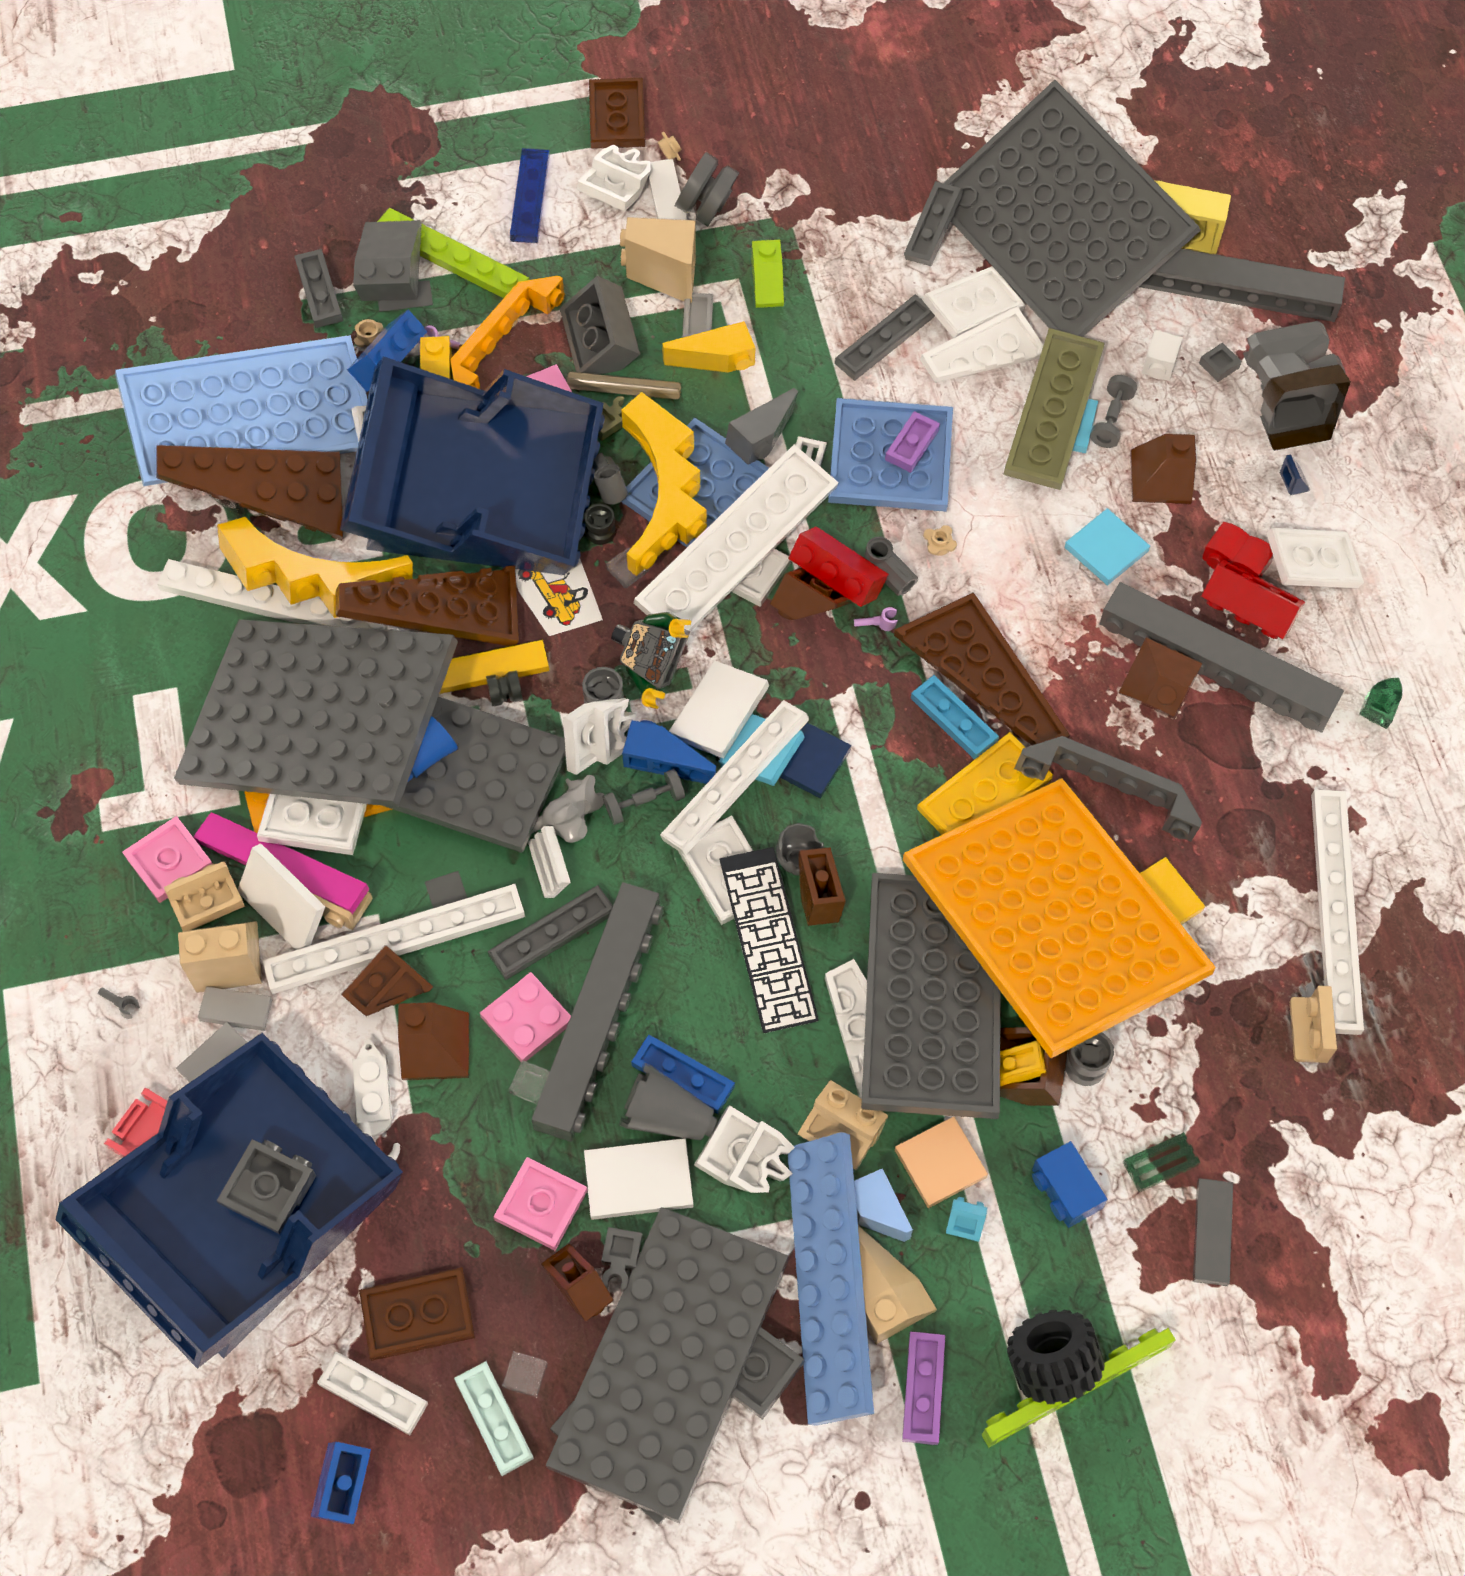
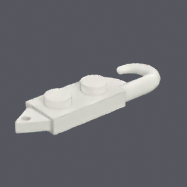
(373, 1093)

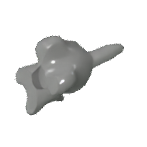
(568, 811)

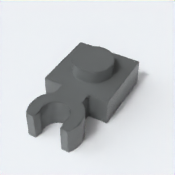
(620, 1253)

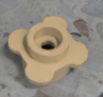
(669, 147)
(364, 328)
(940, 547)

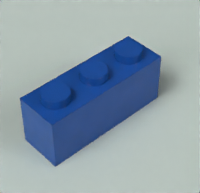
(393, 342)

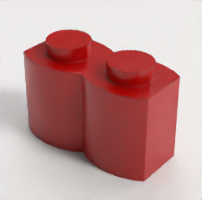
(1238, 548)

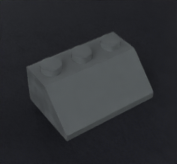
(599, 328)

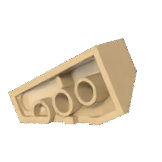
(891, 1292)

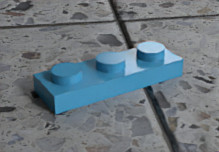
(954, 717)

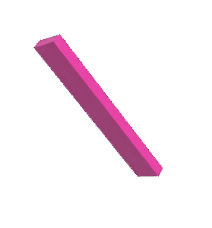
(324, 881)

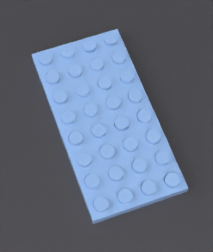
(246, 400)

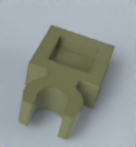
(613, 418)

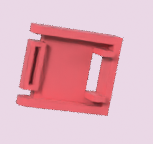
(138, 1123)

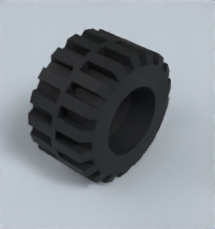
(1055, 1356)

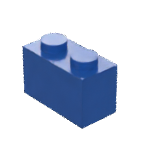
(1068, 1185)
(340, 1483)

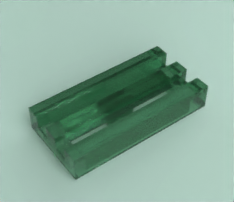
(1186, 1150)

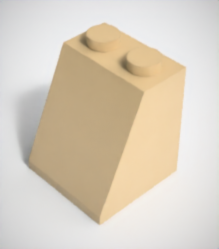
(660, 254)
(221, 956)

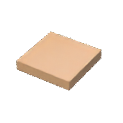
(941, 1162)

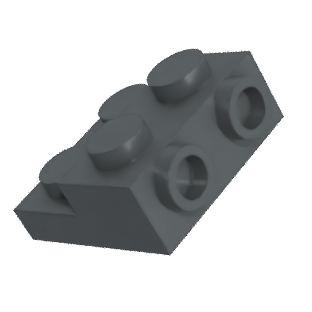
(267, 1185)

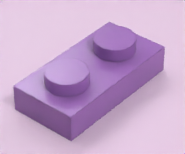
(912, 441)

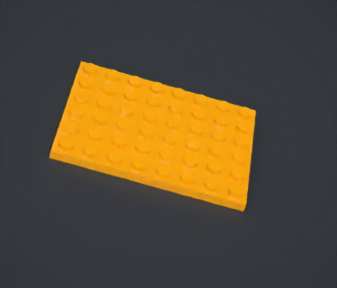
(1058, 916)

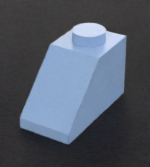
(879, 1207)

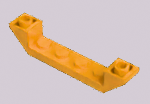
(540, 293)

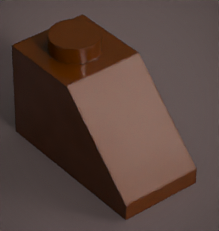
(820, 887)
(578, 1282)

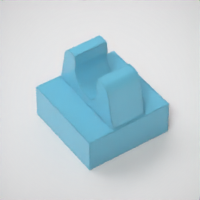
(966, 1219)

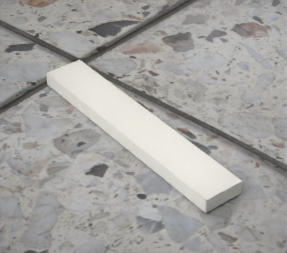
(734, 777)

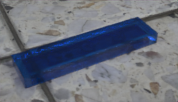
(529, 195)

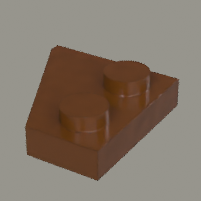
(384, 983)

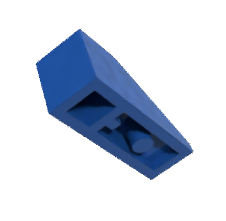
(658, 750)

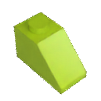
(767, 273)

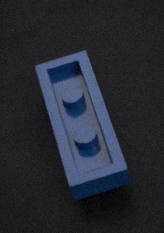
(691, 1075)

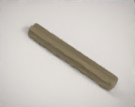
(624, 385)

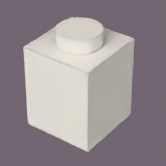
(1162, 355)

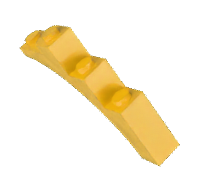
(676, 513)
(299, 576)

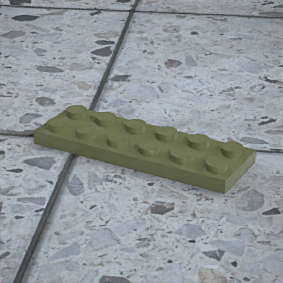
(1054, 409)

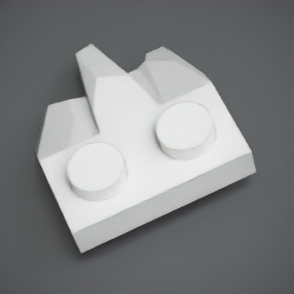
(615, 177)
(596, 733)
(744, 1153)

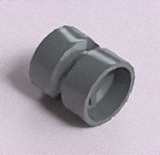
(602, 684)
(1089, 1060)

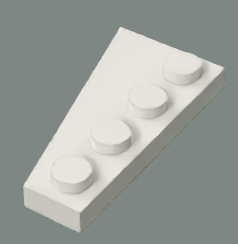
(989, 346)
(848, 996)

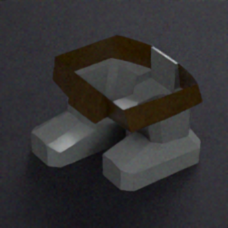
(1298, 384)

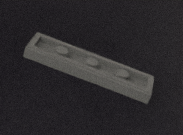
(884, 337)
(551, 932)

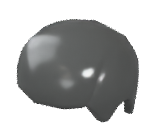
(791, 841)

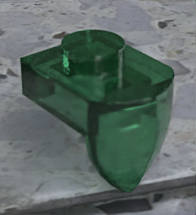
(1382, 702)

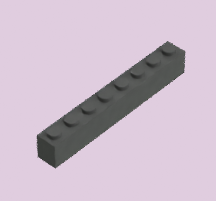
(1250, 284)
(1224, 657)
(596, 1013)

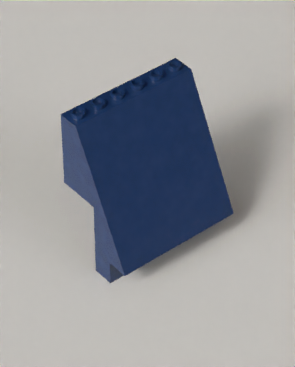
(473, 469)
(181, 1253)

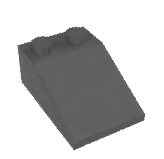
(388, 261)

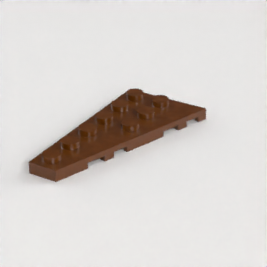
(272, 482)
(453, 603)
(976, 657)

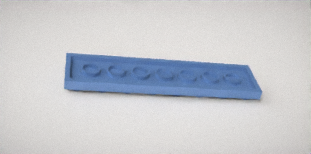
(830, 1281)

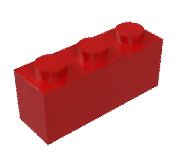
(838, 566)
(1252, 600)

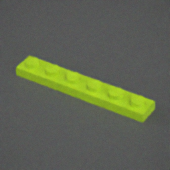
(462, 259)
(1120, 1361)

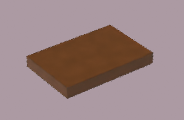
(616, 113)
(416, 1314)

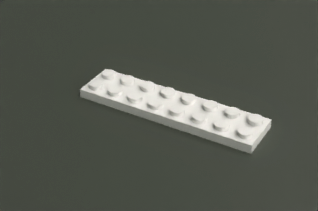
(738, 539)

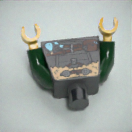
(652, 652)

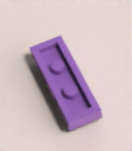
(923, 1388)

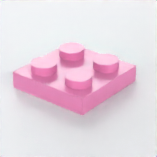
(166, 856)
(526, 1017)
(540, 1203)

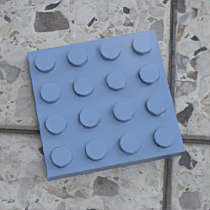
(860, 443)
(722, 477)

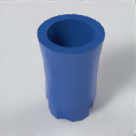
(434, 747)

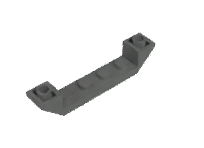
(1181, 817)

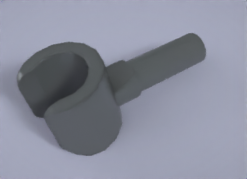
(119, 1001)

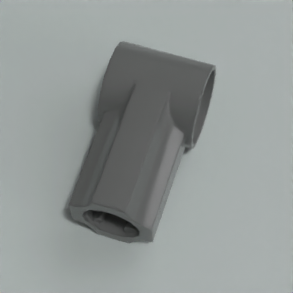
(609, 480)
(900, 576)

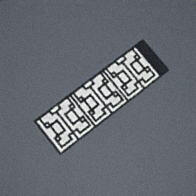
(768, 940)

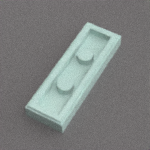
(494, 1418)

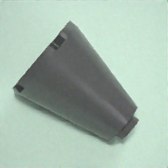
(666, 1108)

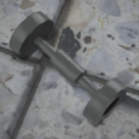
(1106, 434)
(673, 785)

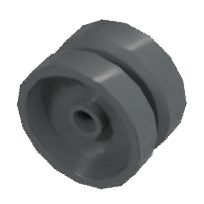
(707, 189)

